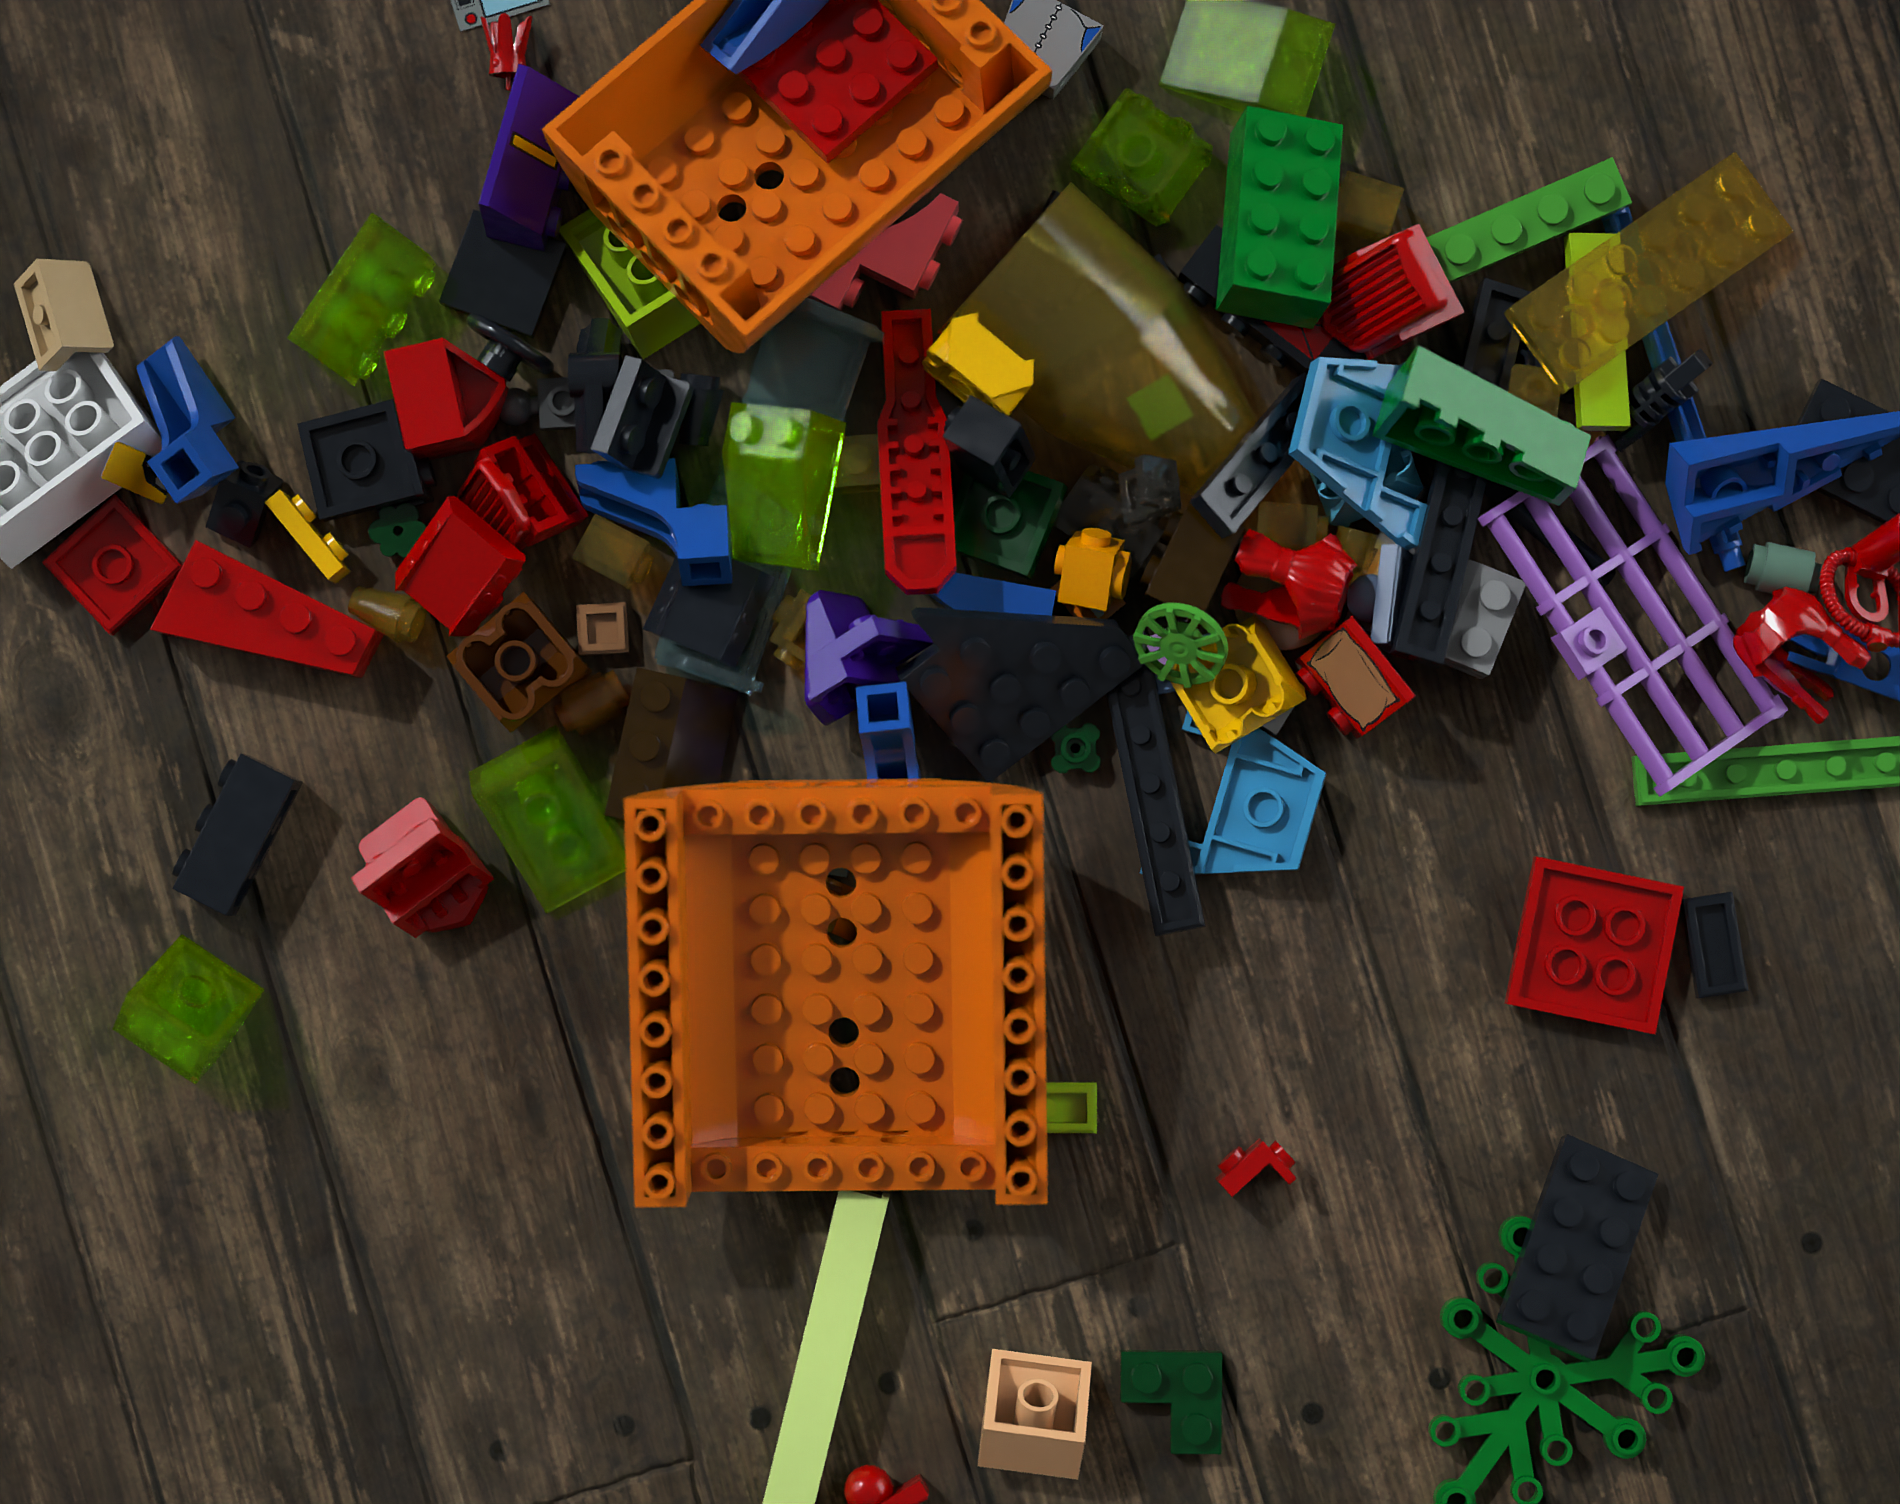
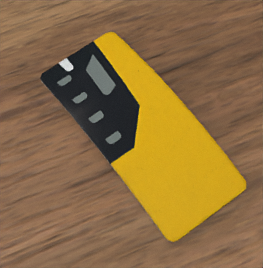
(130, 470)

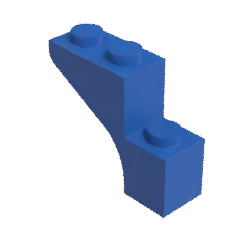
(187, 418)
(652, 505)
(887, 731)

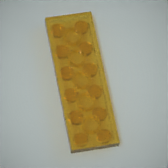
(1648, 272)

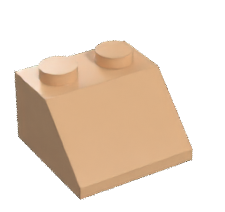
(1035, 1414)

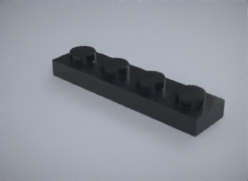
(1252, 465)

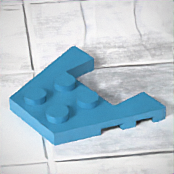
(1338, 445)
(1260, 808)

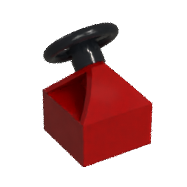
(448, 397)

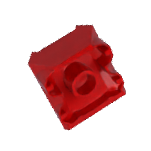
(459, 568)

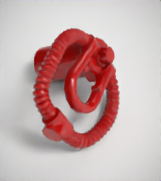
(1872, 559)

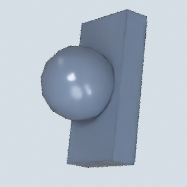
(1380, 596)

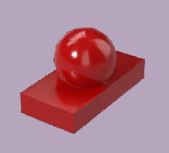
(874, 1486)

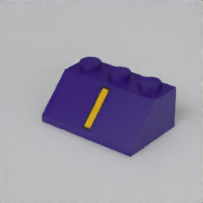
(523, 174)

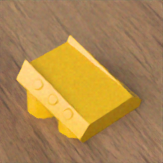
(978, 364)
(1247, 691)

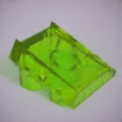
(1143, 157)

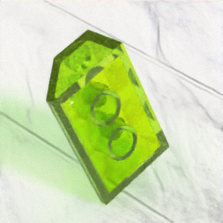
(363, 301)

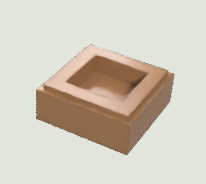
(603, 629)

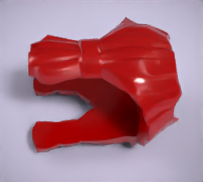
(1312, 582)
(1784, 617)

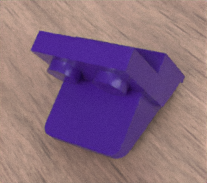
(851, 651)

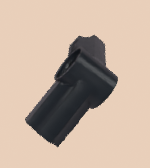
(593, 377)

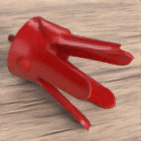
(503, 54)

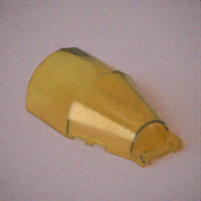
(1112, 345)

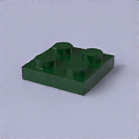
(1005, 530)

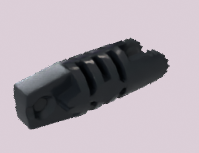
(1661, 393)

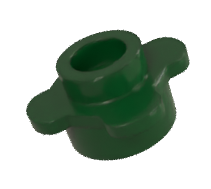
(1085, 758)

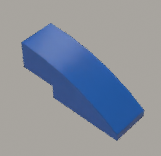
(757, 28)

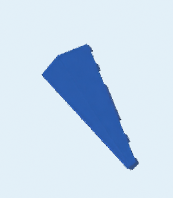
(1734, 476)

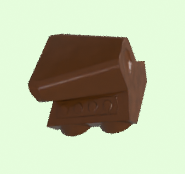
(518, 662)

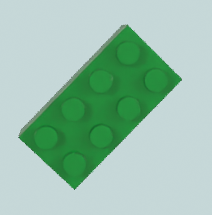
(1279, 217)

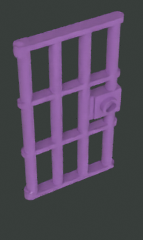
(1604, 633)

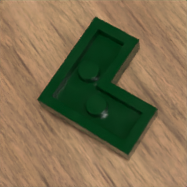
(1189, 1383)

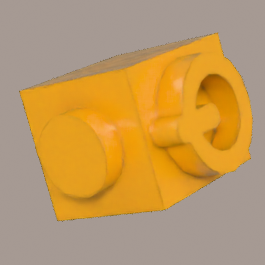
(1092, 569)

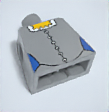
(1055, 35)

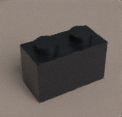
(988, 446)

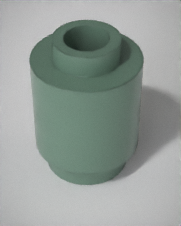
(1782, 566)

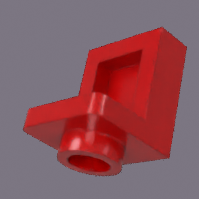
(1243, 1165)

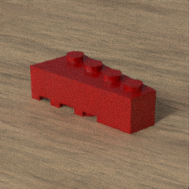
(249, 612)

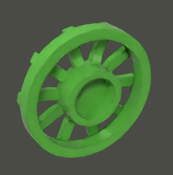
(1180, 644)

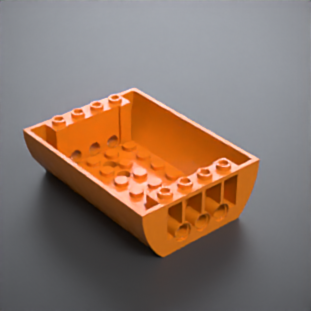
(683, 136)

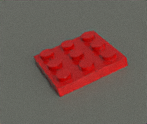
(841, 73)
(1594, 945)

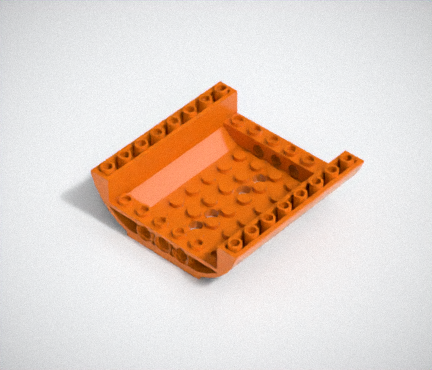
(744, 981)

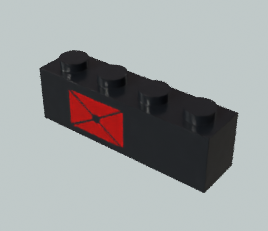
(1280, 342)

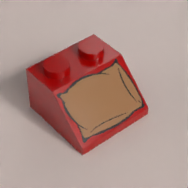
(1353, 679)

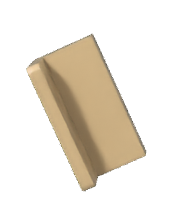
(62, 311)

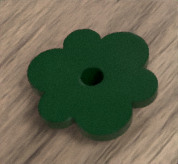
(383, 529)

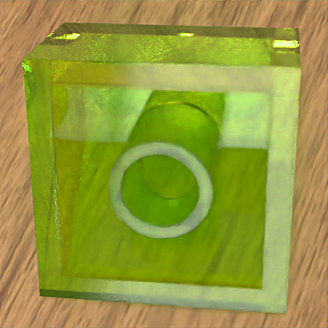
(187, 1008)

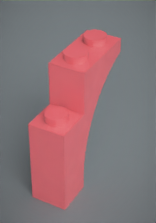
(898, 256)

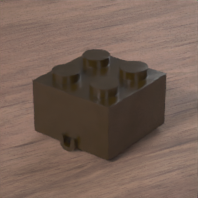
(1190, 563)

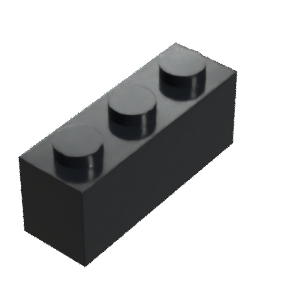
(235, 834)

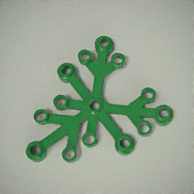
(1508, 1426)

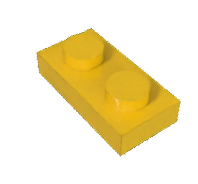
(297, 518)

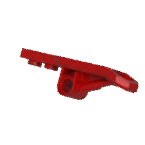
(914, 461)

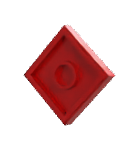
(113, 565)

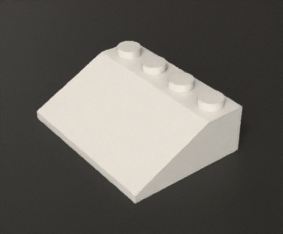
(56, 445)

